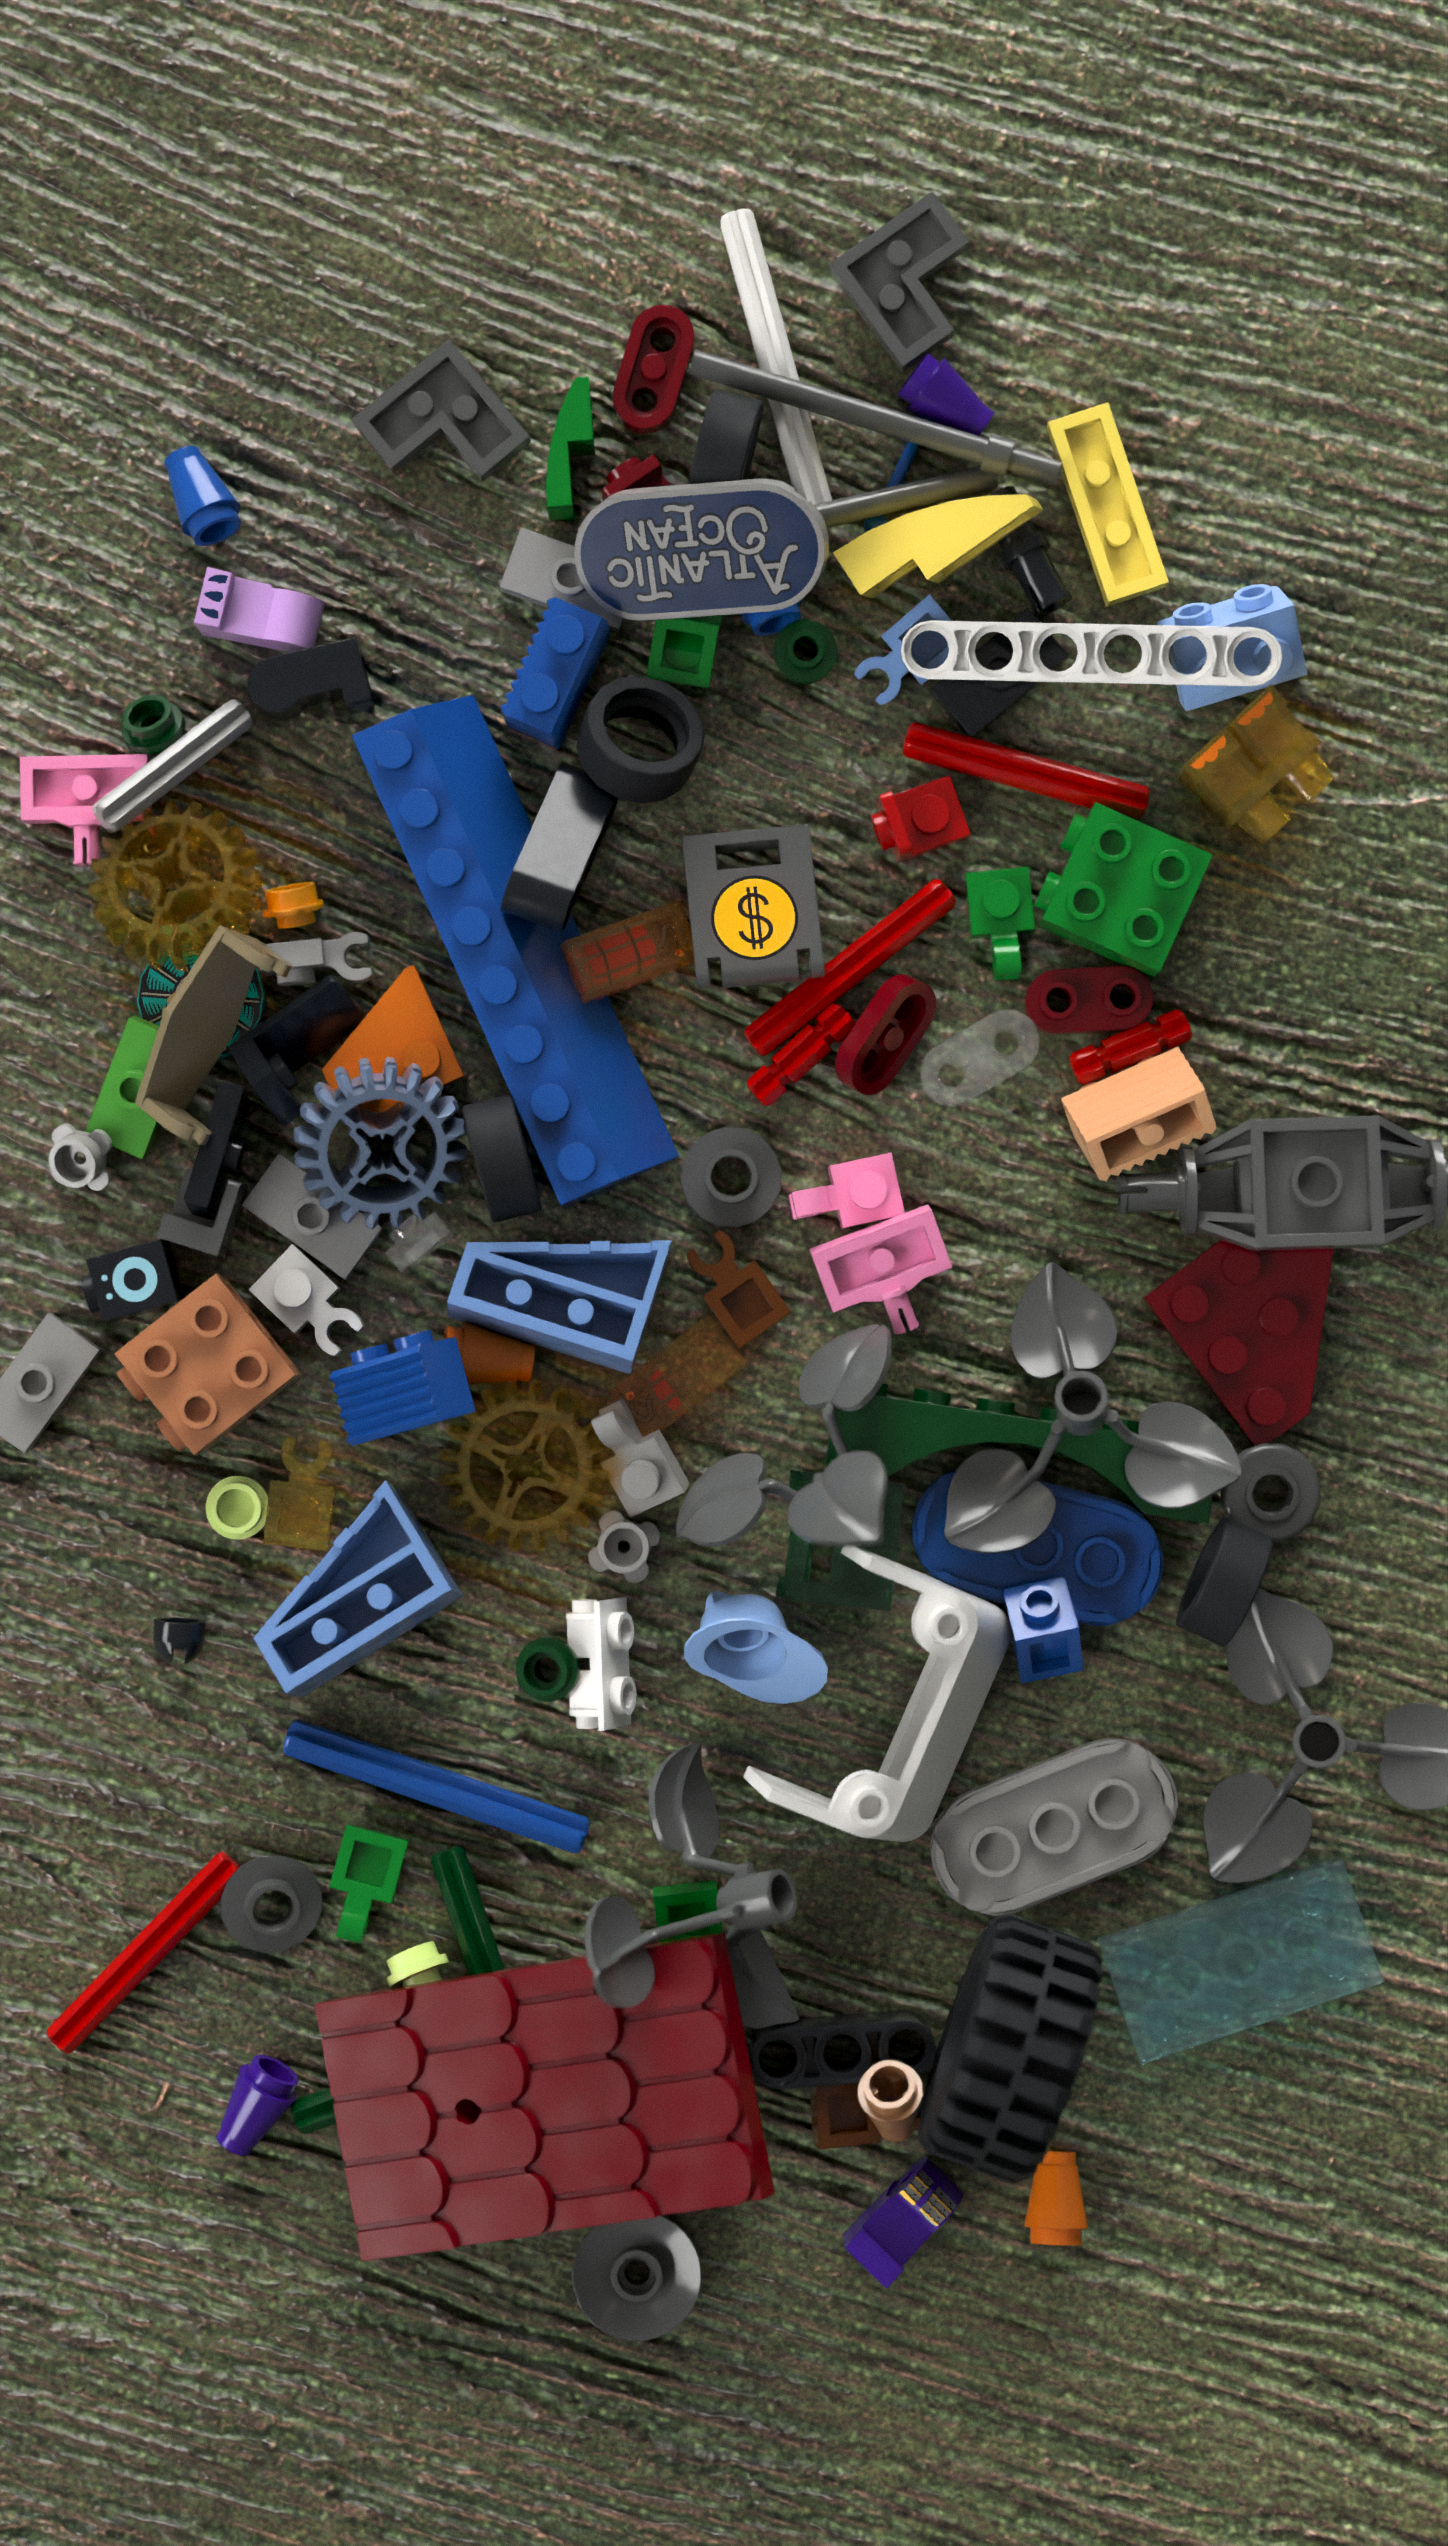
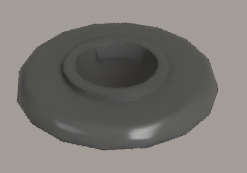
(730, 1209)
(1301, 1497)
(266, 1875)

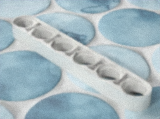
(1090, 661)

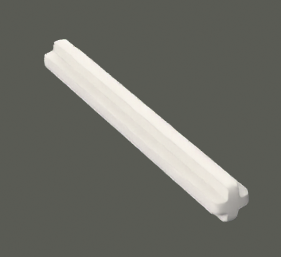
(773, 352)

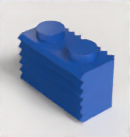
(555, 672)
(401, 1389)

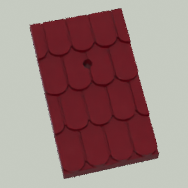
(539, 2106)

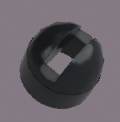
(178, 1634)

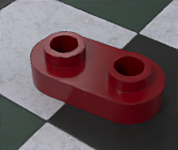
(651, 371)
(1089, 1000)
(885, 1034)

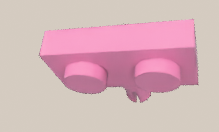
(68, 787)
(883, 1264)

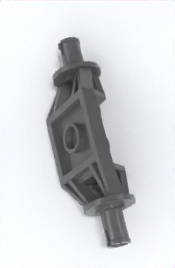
(1301, 1185)

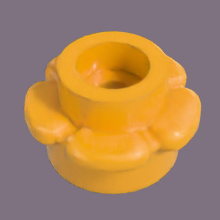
(293, 904)

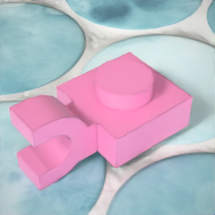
(859, 1192)

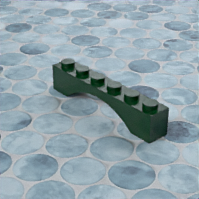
(910, 1430)

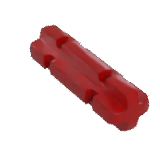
(1130, 1046)
(800, 1054)

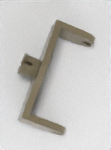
(200, 1026)

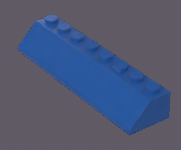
(558, 1057)

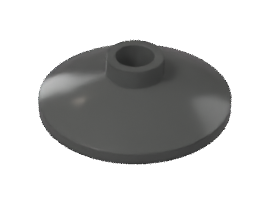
(637, 2307)

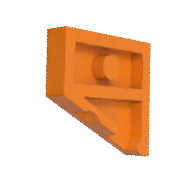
(402, 1028)

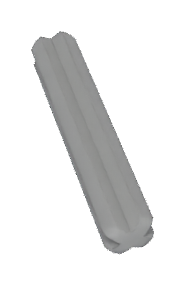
(172, 766)

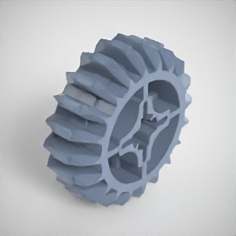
(398, 1121)

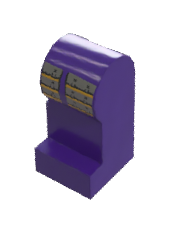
(902, 2220)

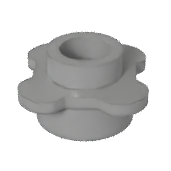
(66, 1165)
(606, 1553)

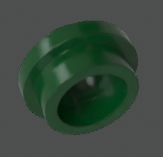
(805, 671)
(151, 724)
(529, 1672)

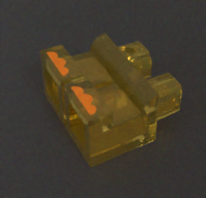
(1252, 758)

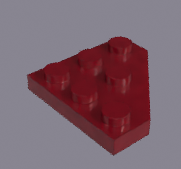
(1250, 1329)

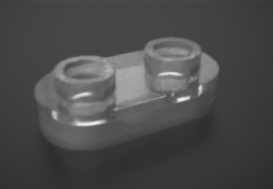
(978, 1059)

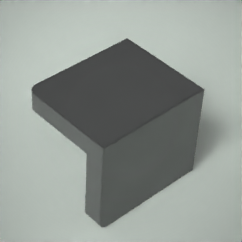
(202, 1233)

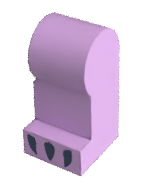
(257, 613)

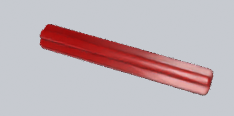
(1024, 770)
(850, 967)
(142, 1954)

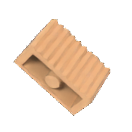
(1139, 1113)

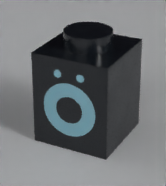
(133, 1281)

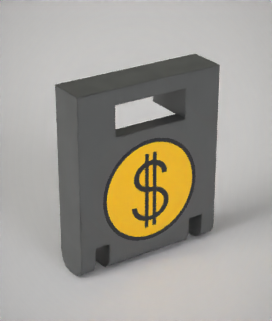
(754, 914)

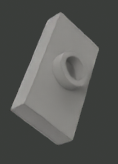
(545, 570)
(296, 1213)
(42, 1380)

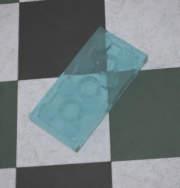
(1240, 1960)

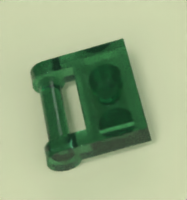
(848, 1581)

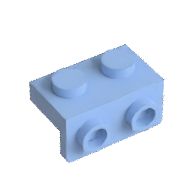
(1251, 607)

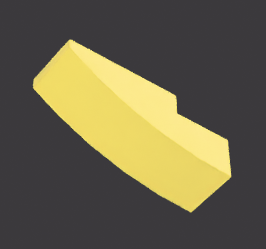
(933, 539)

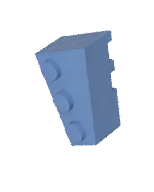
(563, 1296)
(358, 1598)

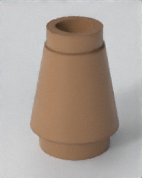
(891, 2098)

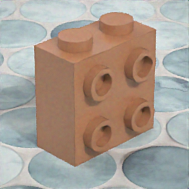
(205, 1366)

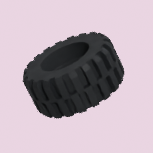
(1011, 2048)

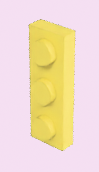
(1107, 504)

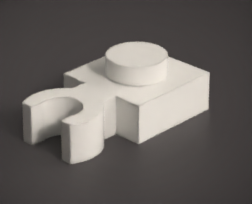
(300, 1294)

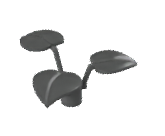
(1072, 1330)
(841, 1503)
(688, 1822)
(1249, 1822)

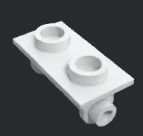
(606, 1691)

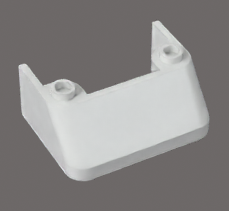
(965, 1650)

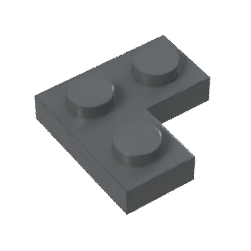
(886, 276)
(439, 399)

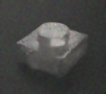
(417, 1240)

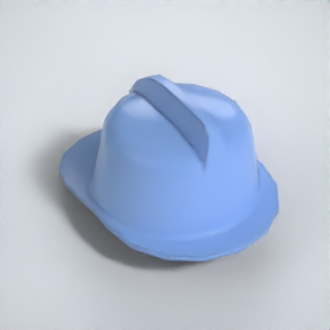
(752, 1651)

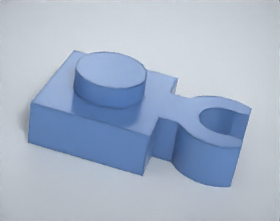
(927, 649)

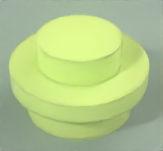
(237, 1507)
(416, 1966)

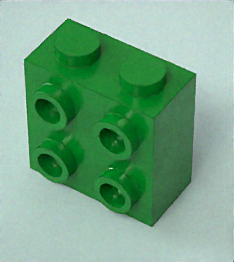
(1121, 889)

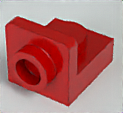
(920, 819)

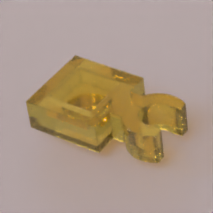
(300, 1508)

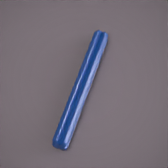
(436, 1786)

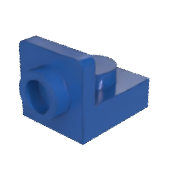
(1043, 1629)

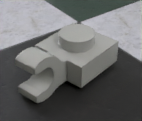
(319, 956)
(640, 1466)

